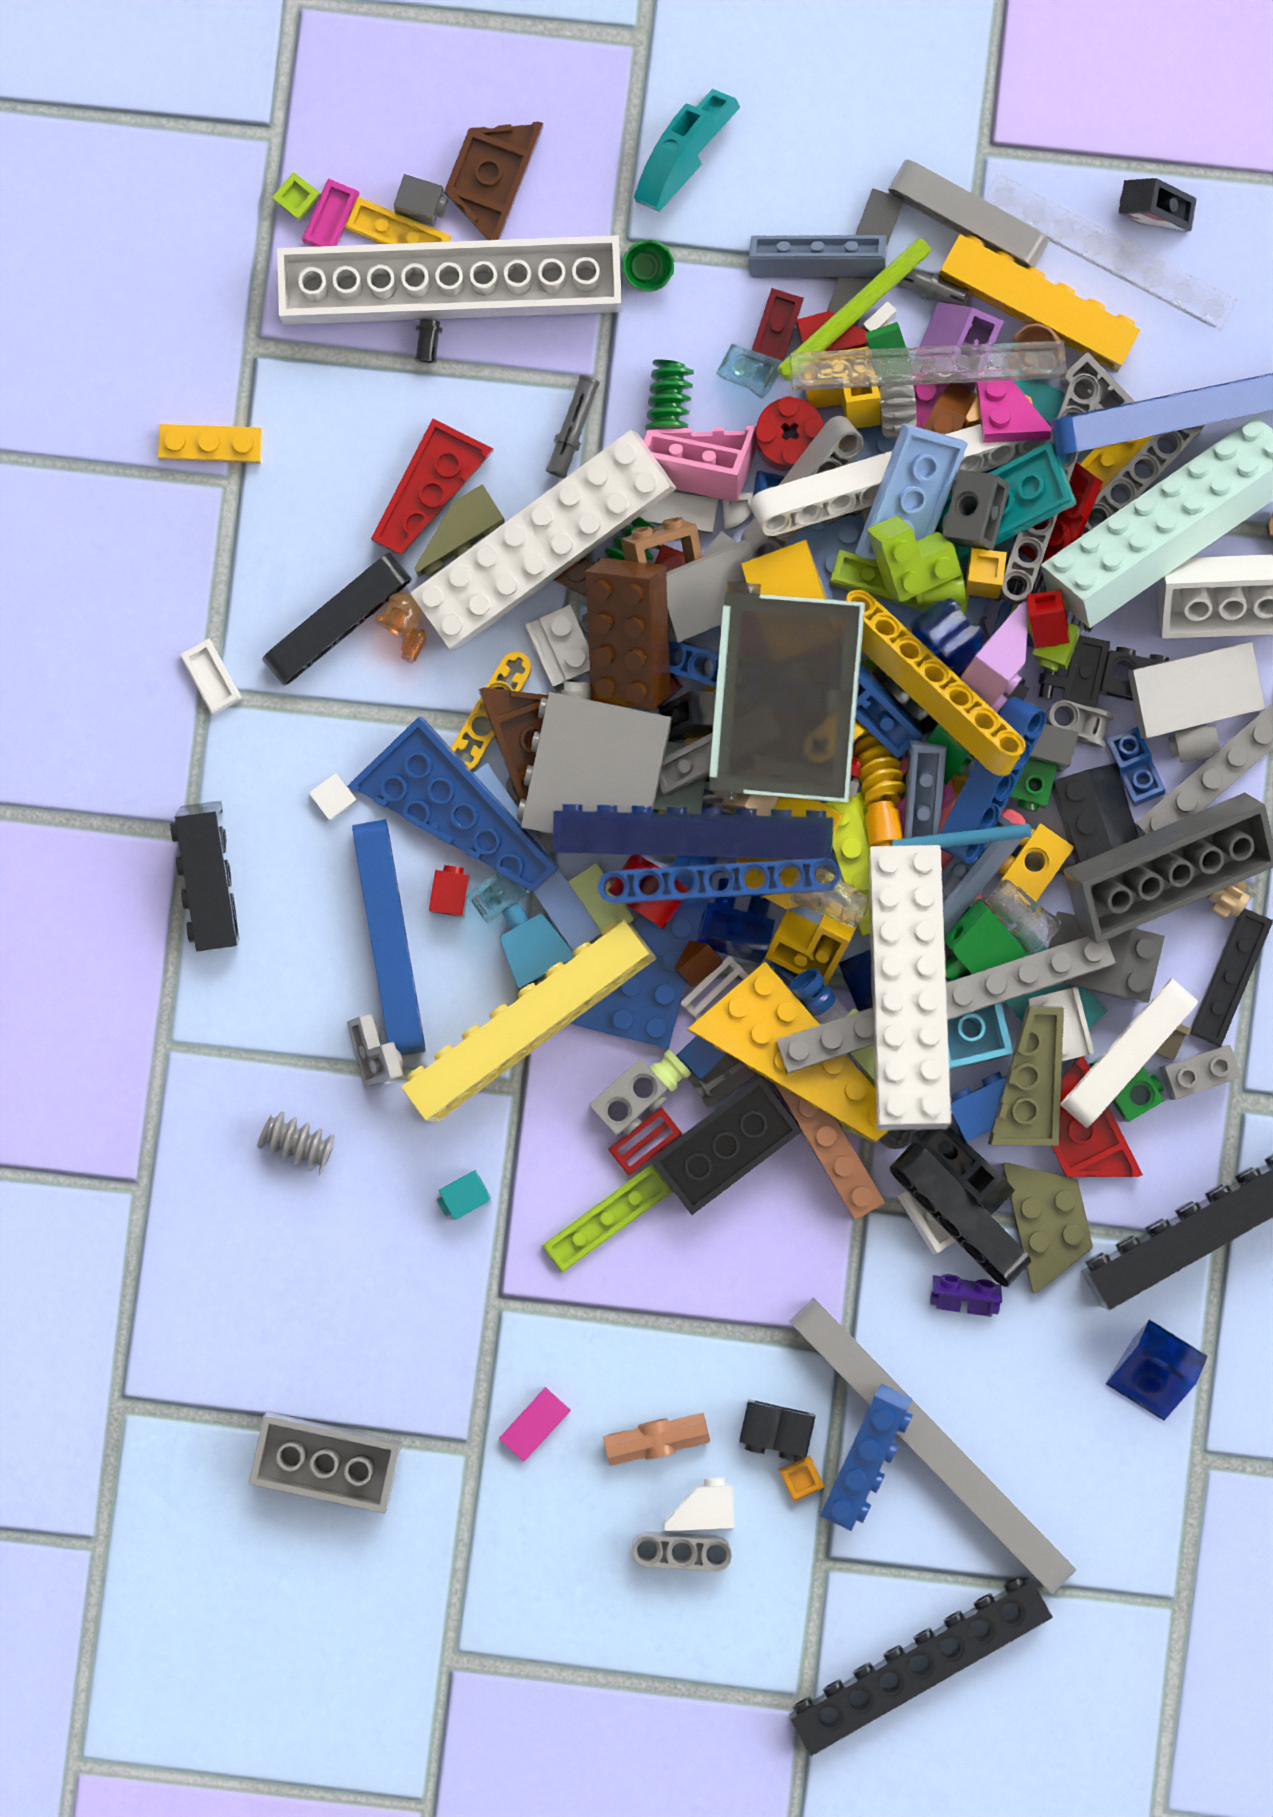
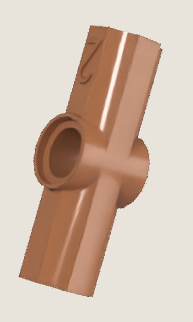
(656, 1439)

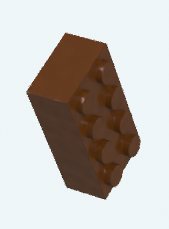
(628, 633)

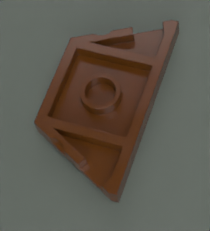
(491, 174)
(514, 722)

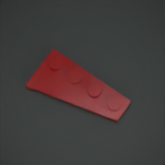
(433, 477)

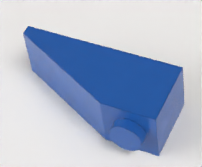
(883, 715)

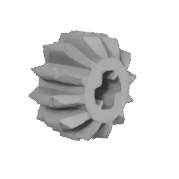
(897, 407)

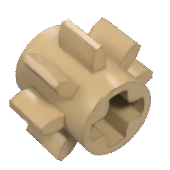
(1229, 900)

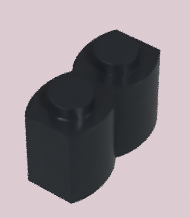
(776, 1429)

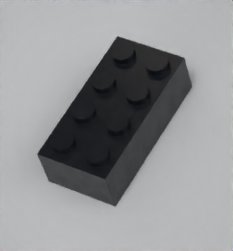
(725, 1145)

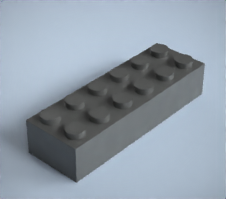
(1170, 867)

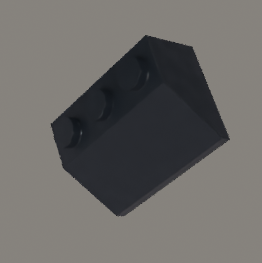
(1094, 811)

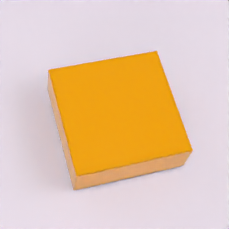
(801, 1478)

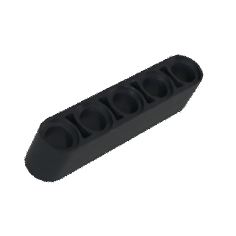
(336, 619)
(960, 1214)

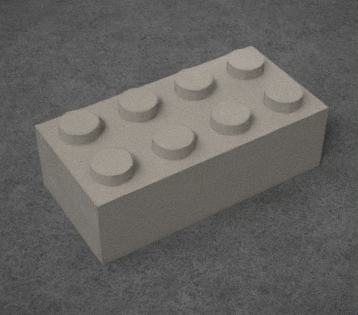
(325, 1462)

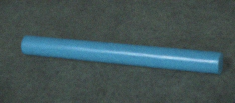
(969, 837)

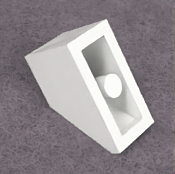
(704, 1507)

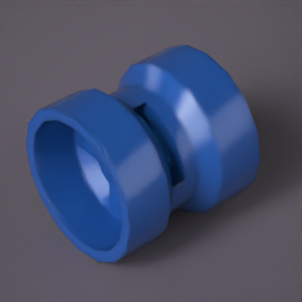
(813, 993)

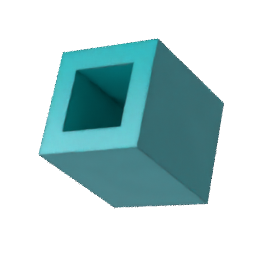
(463, 1195)

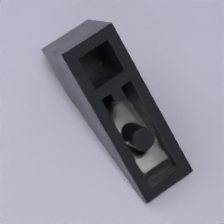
(966, 1166)

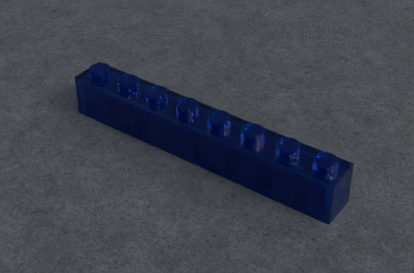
(693, 834)

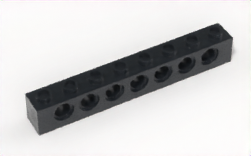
(819, 1735)

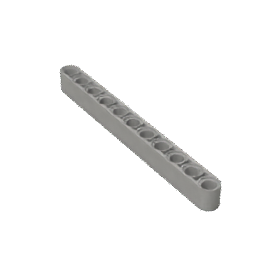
(937, 1449)

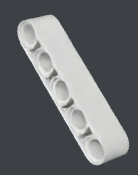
(1129, 1053)

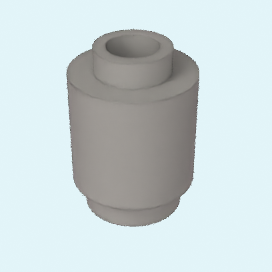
(1195, 743)

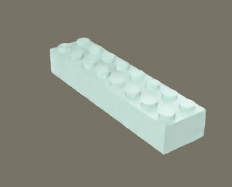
(1165, 525)

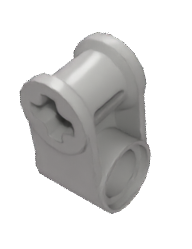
(1083, 721)

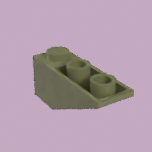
(464, 524)

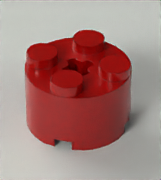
(786, 415)
(657, 912)

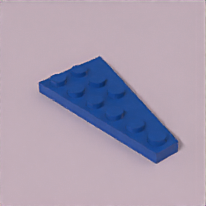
(442, 796)
(649, 1001)

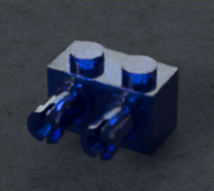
(736, 931)

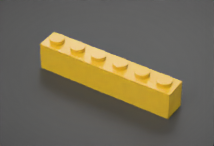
(1035, 300)

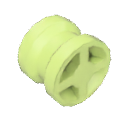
(670, 1070)

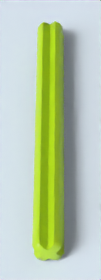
(861, 302)

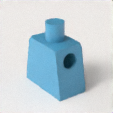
(532, 946)

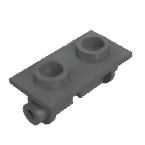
(722, 1079)

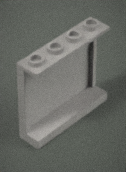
(592, 758)

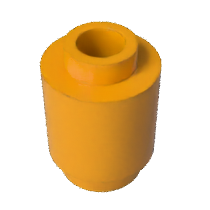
(883, 823)

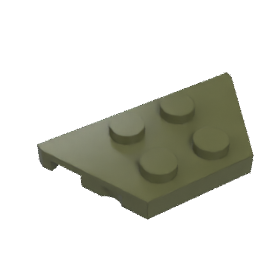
(1048, 1221)

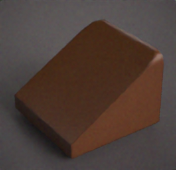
(697, 962)

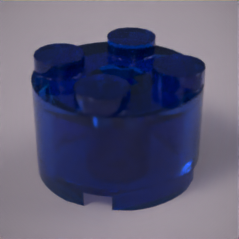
(948, 634)

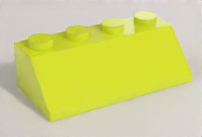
(852, 849)

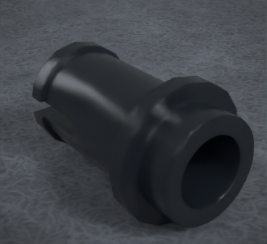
(428, 340)

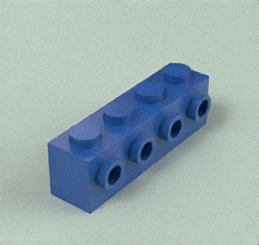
(866, 1456)

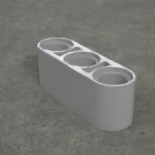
(697, 1560)

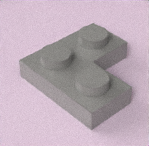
(376, 1061)

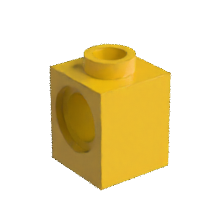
(985, 573)

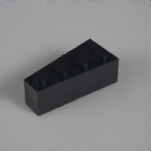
(205, 876)

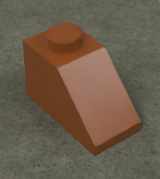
(950, 410)

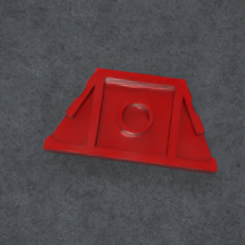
(1095, 1149)

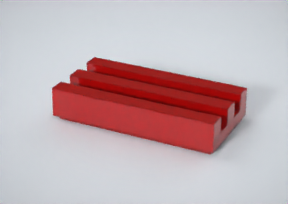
(621, 1159)

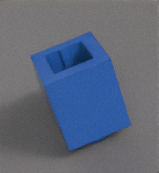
(976, 1110)

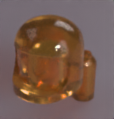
(402, 618)

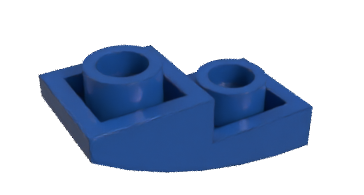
(1135, 766)

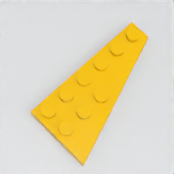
(759, 1014)

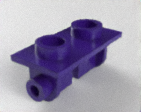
(950, 1291)

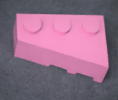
(705, 462)

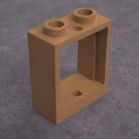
(672, 529)

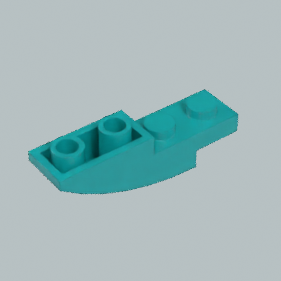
(678, 148)

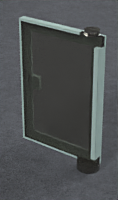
(785, 695)

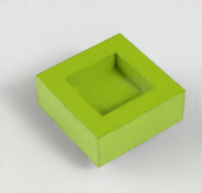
(296, 196)

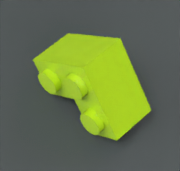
(908, 564)

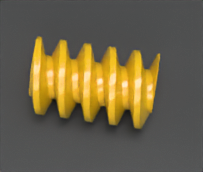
(878, 771)

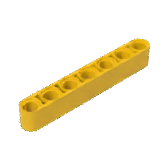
(937, 688)

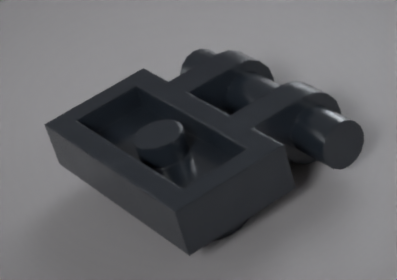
(1083, 675)

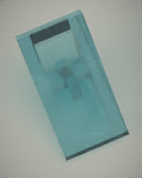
(495, 896)

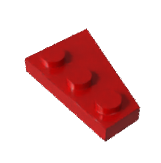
(1072, 521)

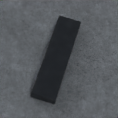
(1230, 977)

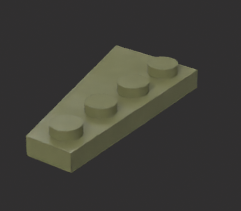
(1032, 1089)

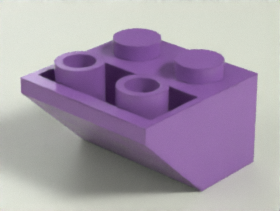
(960, 326)

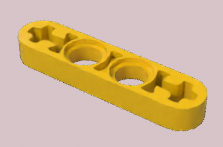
(479, 710)

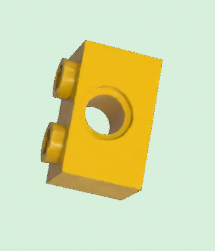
(1051, 850)

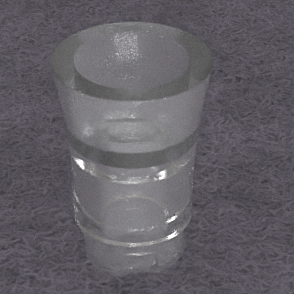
(841, 904)
(1023, 916)

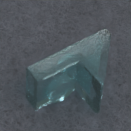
(749, 369)

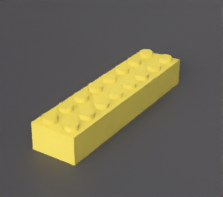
(528, 1021)

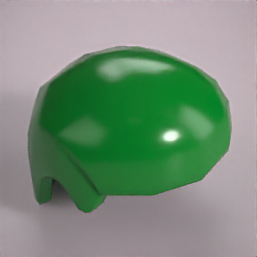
(648, 265)

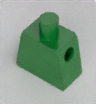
(979, 943)

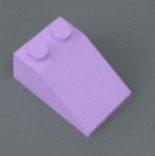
(1000, 660)

